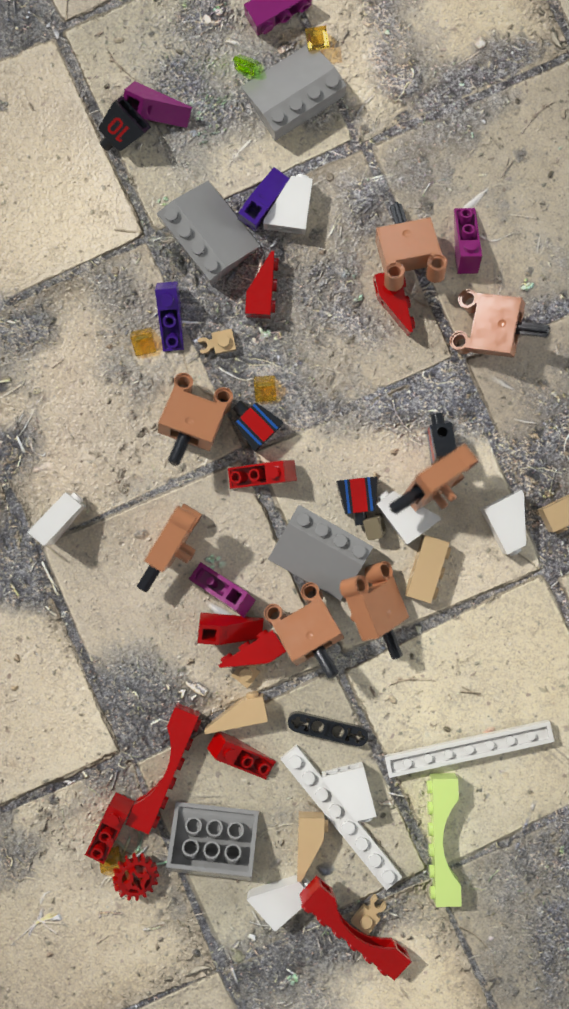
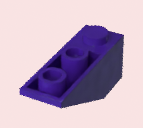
(262, 199)
(169, 315)

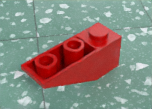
(259, 294)
(395, 303)
(262, 474)
(226, 629)
(260, 652)
(240, 755)
(109, 828)

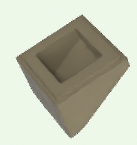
(375, 527)

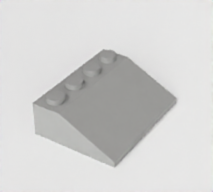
(294, 90)
(208, 231)
(319, 551)
(212, 841)

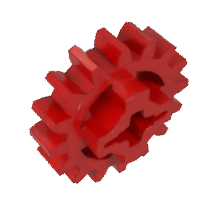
(127, 884)

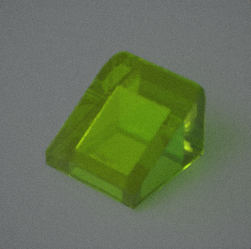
(245, 64)

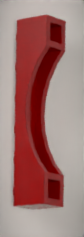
(145, 809)
(383, 952)

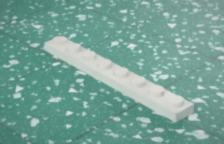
(469, 748)
(351, 830)

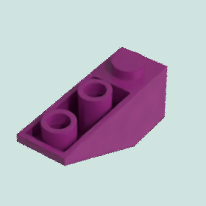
(268, 13)
(157, 106)
(467, 241)

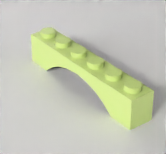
(443, 797)

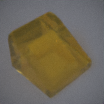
(316, 38)
(143, 341)
(265, 388)
(111, 861)

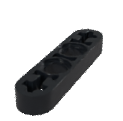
(326, 732)

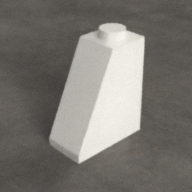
(291, 207)
(57, 519)
(507, 522)
(407, 523)
(352, 790)
(277, 900)

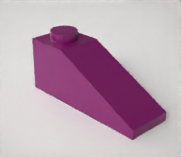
(222, 589)

